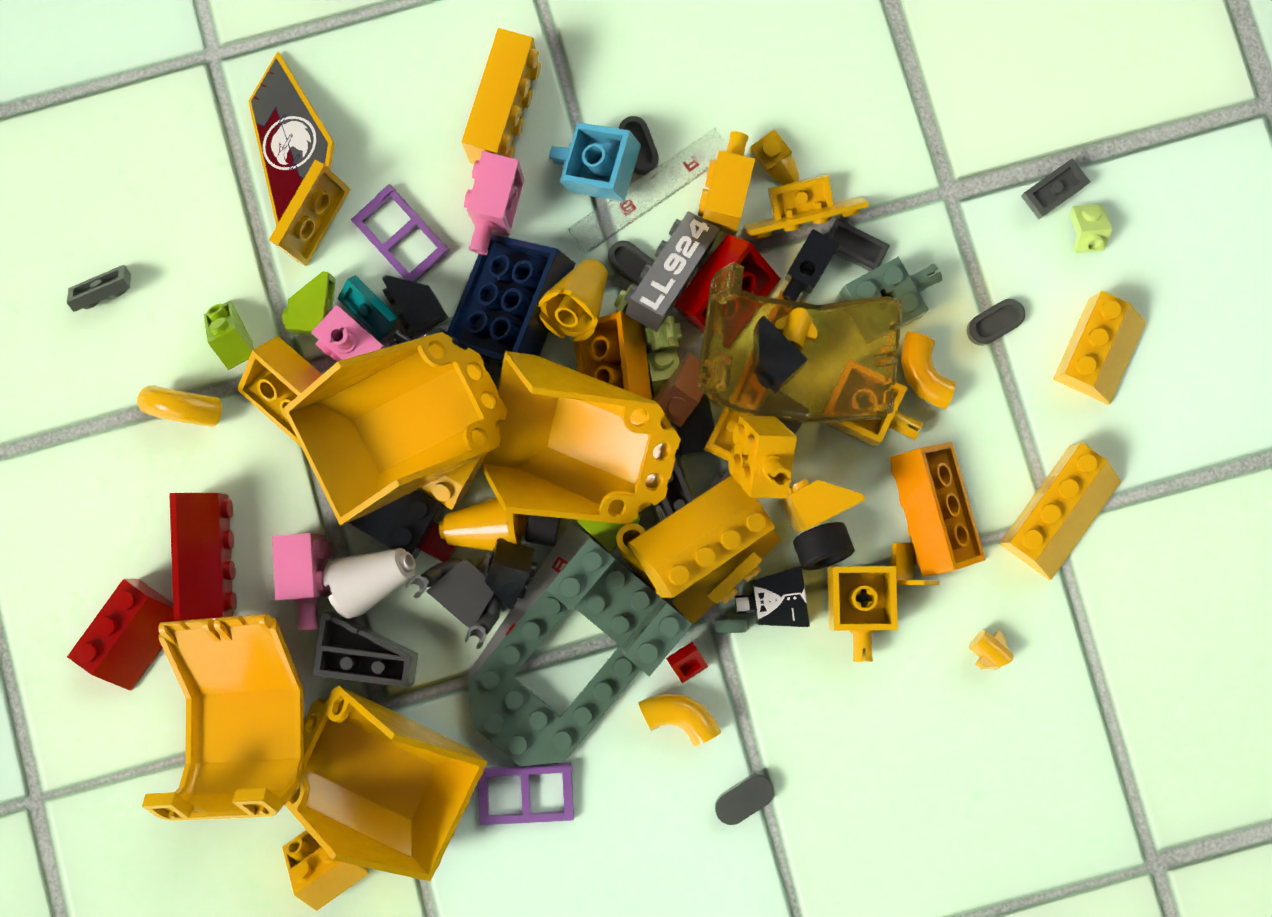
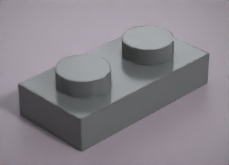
(1055, 188)
(92, 291)

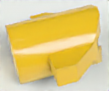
(797, 327)
(991, 650)

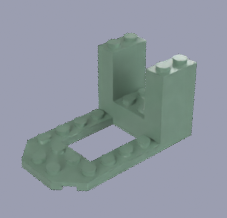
(619, 607)

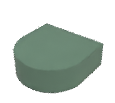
(731, 626)

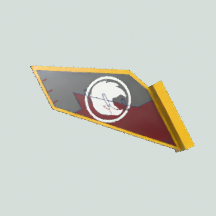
(295, 162)

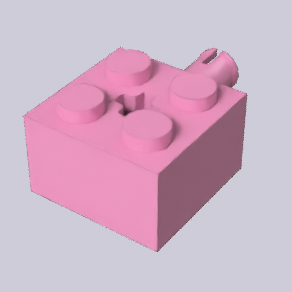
(493, 198)
(343, 336)
(299, 573)

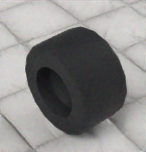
(542, 530)
(823, 546)

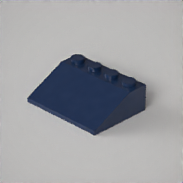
(503, 298)

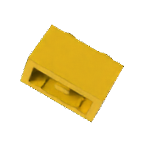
(314, 874)

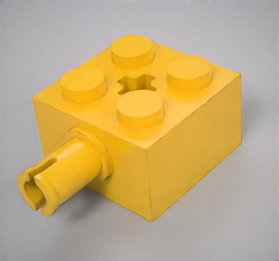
(727, 184)
(874, 430)
(762, 456)
(875, 614)

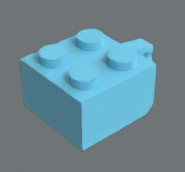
(598, 161)

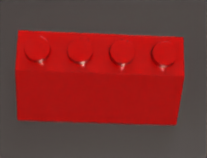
(202, 556)

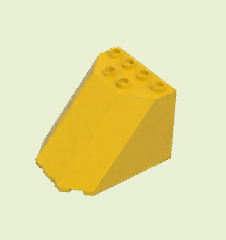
(395, 421)
(577, 445)
(381, 786)

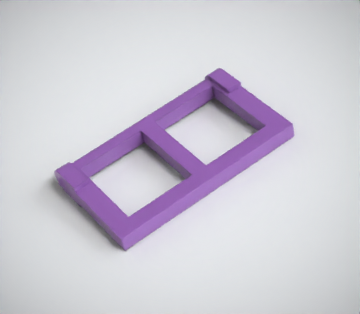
(380, 199)
(526, 815)

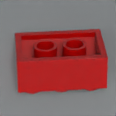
(757, 278)
(124, 635)

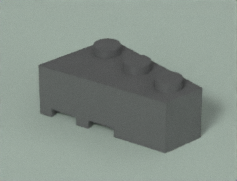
(361, 655)

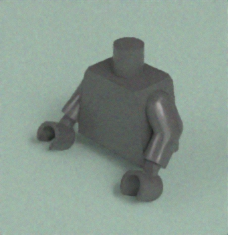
(462, 590)

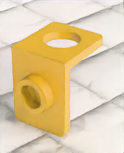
(904, 561)

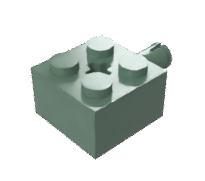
(895, 282)

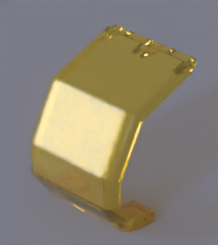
(845, 367)

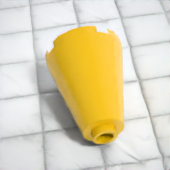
(575, 301)
(482, 525)

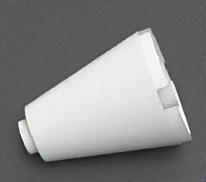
(366, 579)

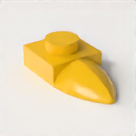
(775, 158)

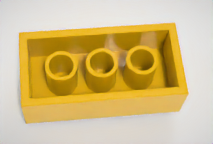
(502, 96)

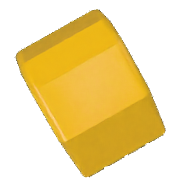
(239, 719)

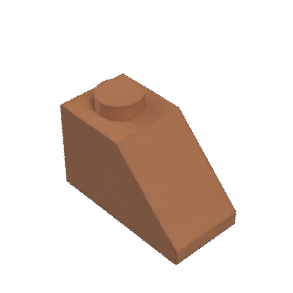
(681, 391)

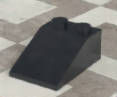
(402, 522)

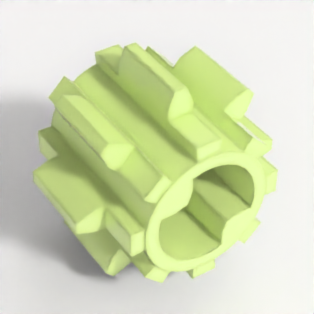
(666, 337)

